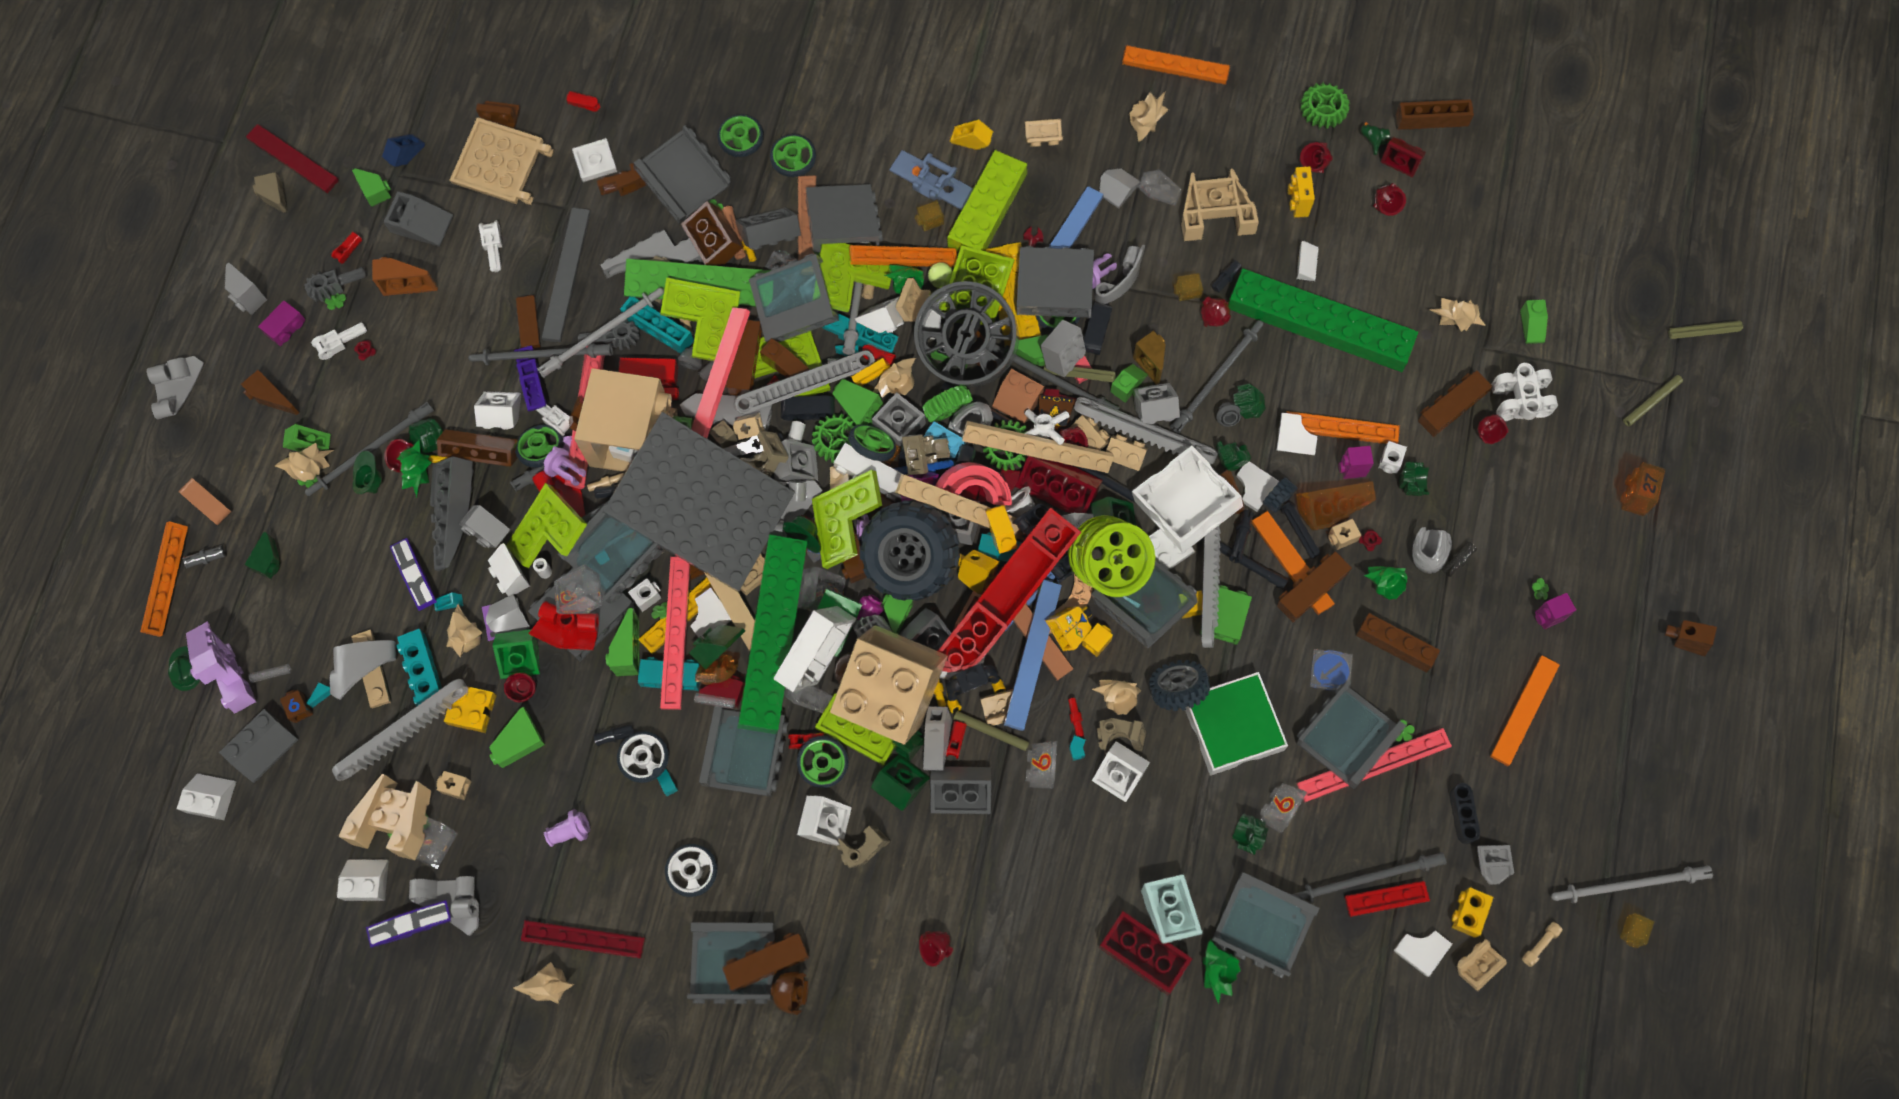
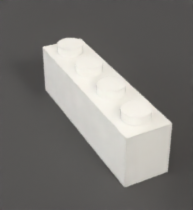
(854, 464)

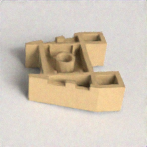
(1217, 200)
(392, 813)

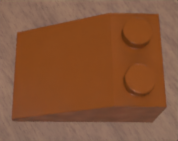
(398, 278)

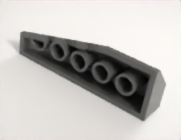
(450, 500)

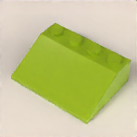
(982, 268)

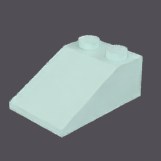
(1171, 908)

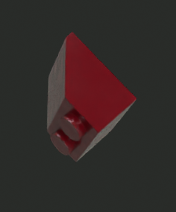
(1403, 156)

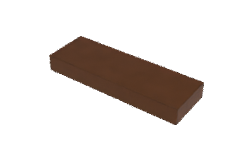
(528, 321)

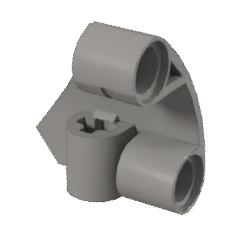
(1130, 269)
(173, 384)
(802, 499)
(356, 661)
(457, 893)

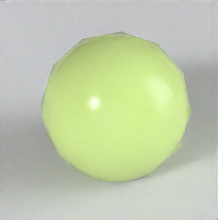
(940, 274)

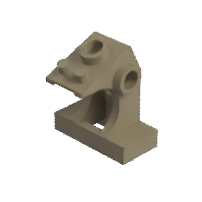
(928, 451)
(772, 454)
(1133, 731)
(874, 842)

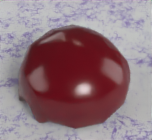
(1492, 429)
(519, 687)

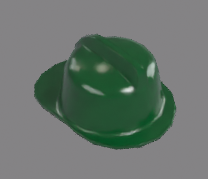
(365, 475)
(805, 530)
(179, 670)

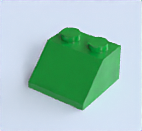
(516, 653)

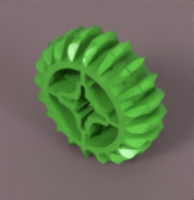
(1325, 112)
(947, 403)
(825, 429)
(1011, 460)

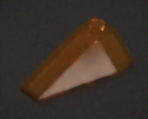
(1328, 506)

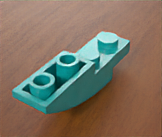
(867, 336)

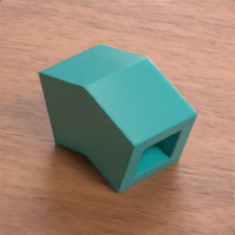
(1076, 748)

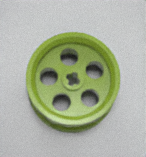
(1097, 533)

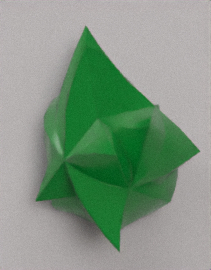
(900, 274)
(414, 467)
(1389, 581)
(1220, 970)

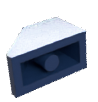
(402, 149)

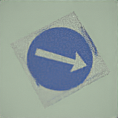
(1330, 669)

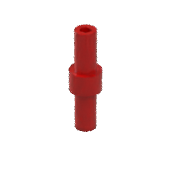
(1076, 717)

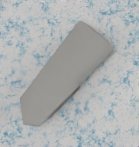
(726, 410)

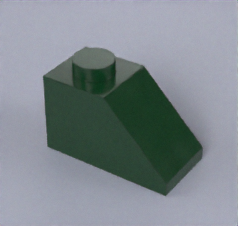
(264, 557)
(910, 748)

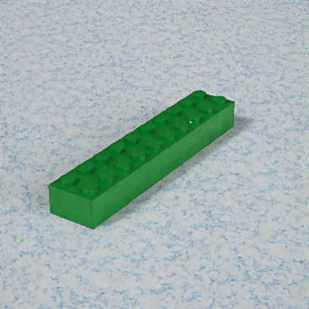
(1323, 320)
(772, 633)

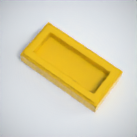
(871, 372)

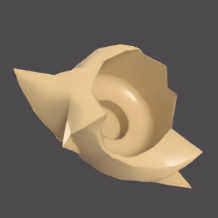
(1146, 114)
(1458, 314)
(896, 379)
(305, 464)
(462, 634)
(1119, 695)
(545, 985)

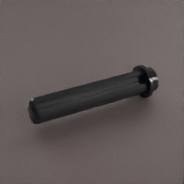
(1300, 529)

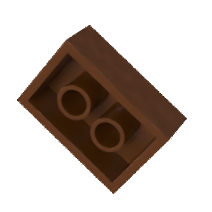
(712, 235)

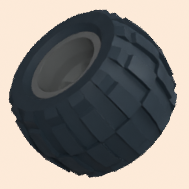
(886, 566)

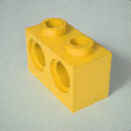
(1476, 914)

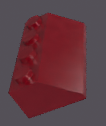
(1059, 484)

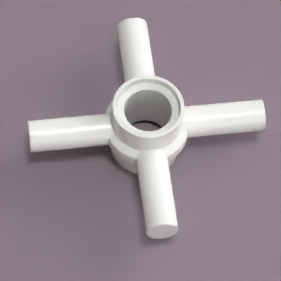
(1045, 426)

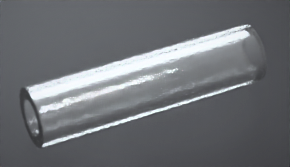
(269, 673)
(714, 700)

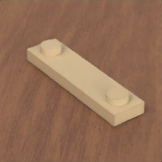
(374, 681)

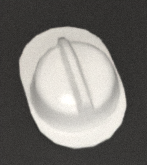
(1020, 503)

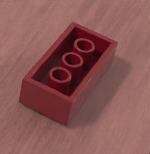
(1145, 954)

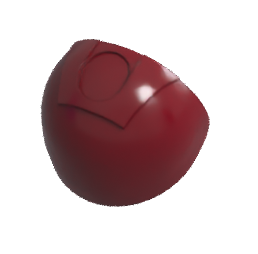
(393, 452)

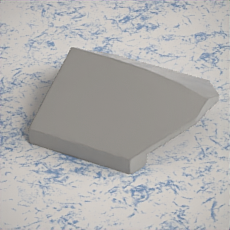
(1117, 186)
(506, 616)
(1495, 863)

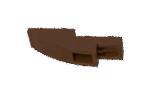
(623, 182)

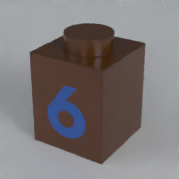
(296, 706)

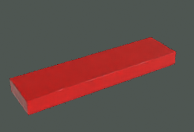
(1387, 898)

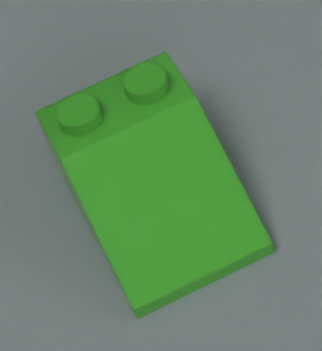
(625, 647)

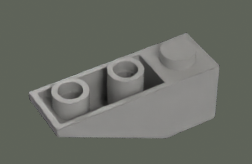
(936, 737)

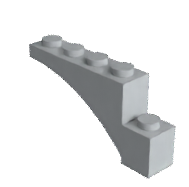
(659, 245)

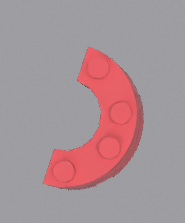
(969, 474)

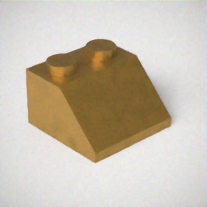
(1150, 355)

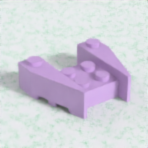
(217, 661)

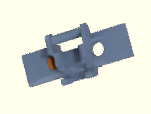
(928, 184)

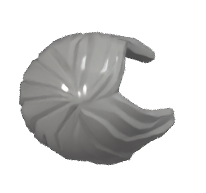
(972, 412)
(1431, 550)

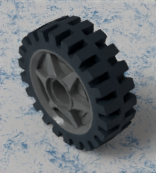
(1179, 685)

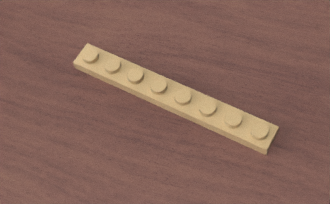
(1037, 447)
(948, 502)

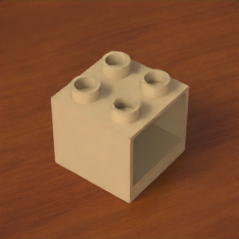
(618, 413)
(888, 684)

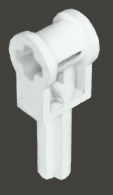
(492, 241)
(334, 342)
(555, 418)
(744, 447)

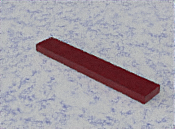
(292, 158)
(583, 939)

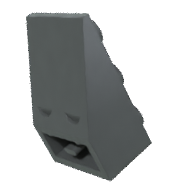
(417, 219)

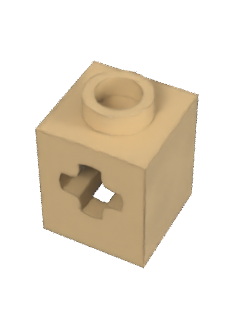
(752, 420)
(1346, 528)
(459, 790)

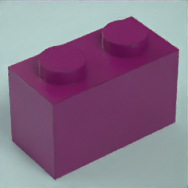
(282, 323)
(1356, 462)
(1555, 611)

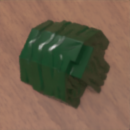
(1250, 401)
(428, 433)
(1232, 456)
(1414, 479)
(1250, 833)

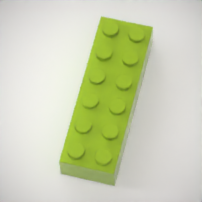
(988, 203)

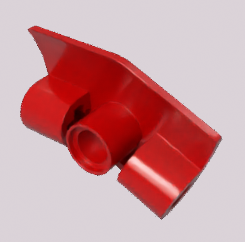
(570, 494)
(577, 635)

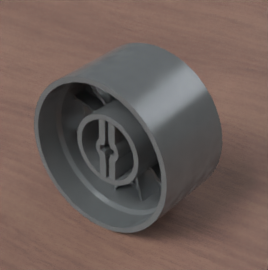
(974, 315)

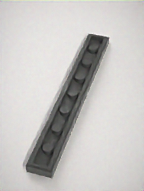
(566, 275)

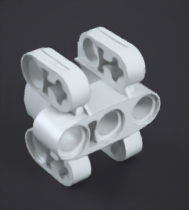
(1531, 383)

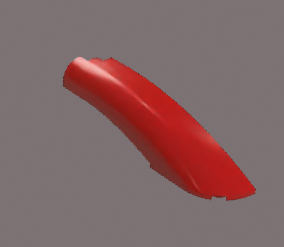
(1008, 592)

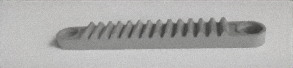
(803, 382)
(1135, 427)
(1210, 587)
(400, 730)

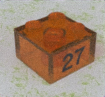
(1642, 489)

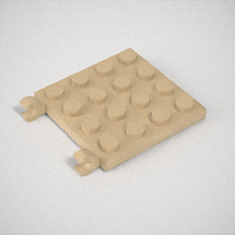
(498, 161)

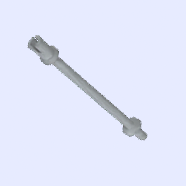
(851, 335)
(557, 361)
(1689, 874)

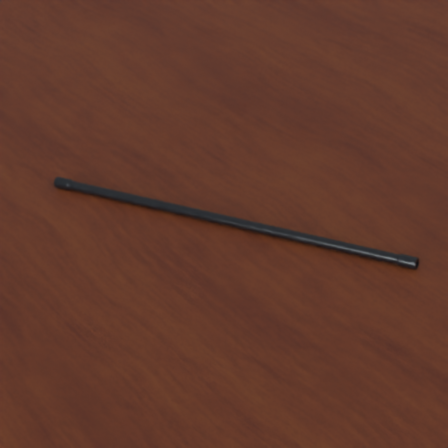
(1271, 576)

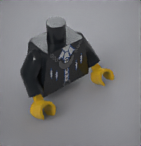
(970, 680)

